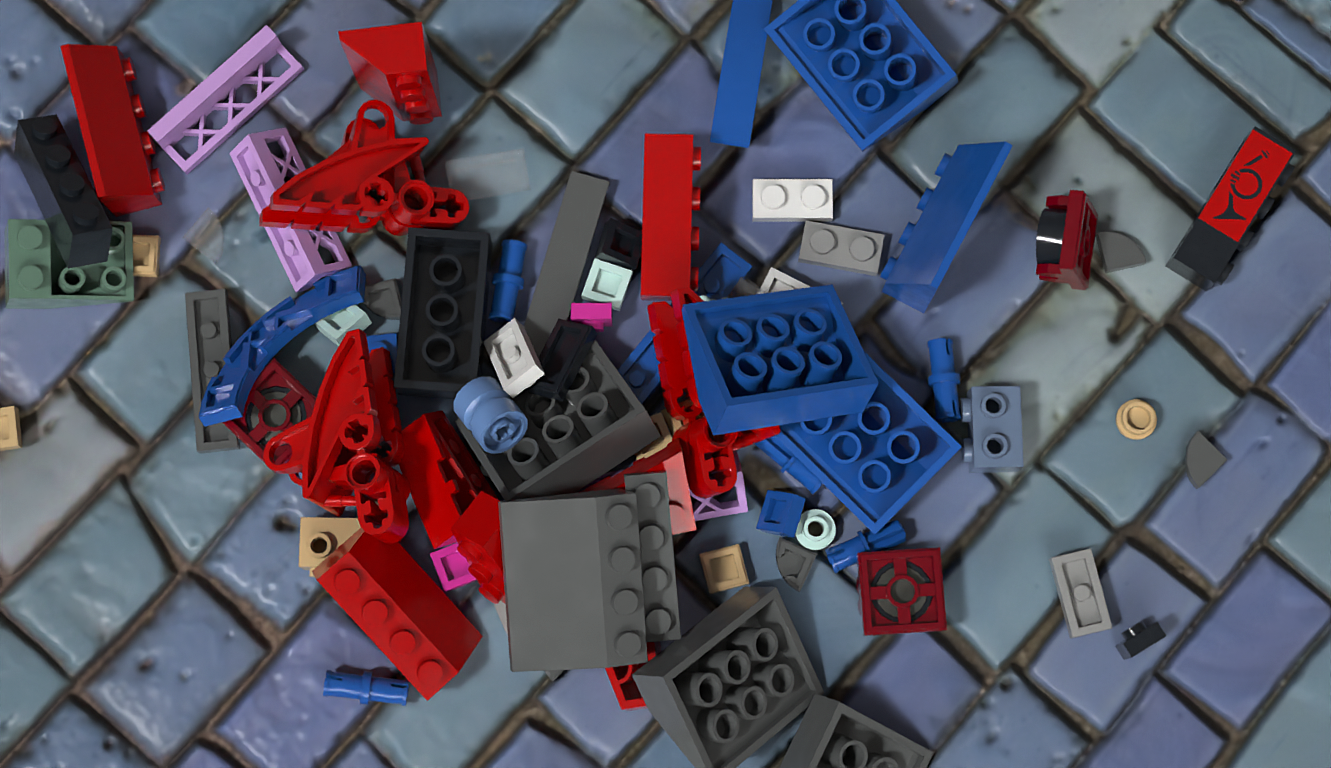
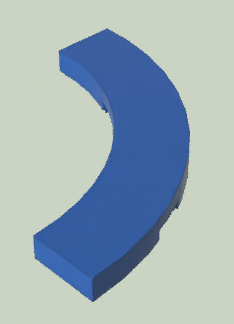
(246, 359)

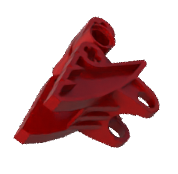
(367, 160)
(678, 376)
(341, 438)

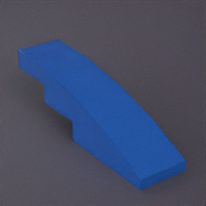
(741, 73)

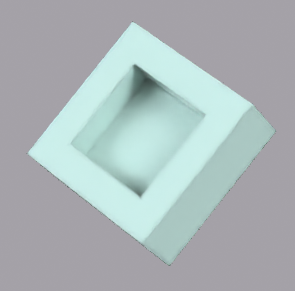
(607, 284)
(339, 323)

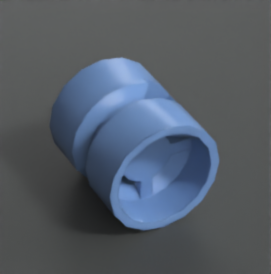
(490, 415)

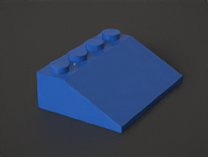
(863, 62)
(944, 222)
(776, 359)
(873, 456)

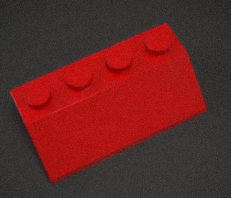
(396, 68)
(113, 127)
(399, 610)

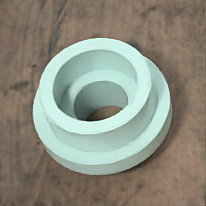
(812, 542)

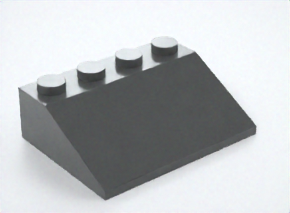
(572, 438)
(573, 581)
(730, 680)
(843, 738)

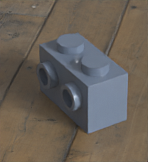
(993, 429)

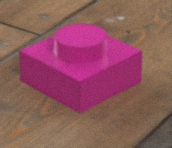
(592, 314)
(451, 568)

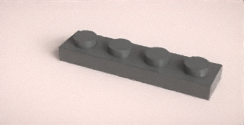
(208, 344)
(656, 554)

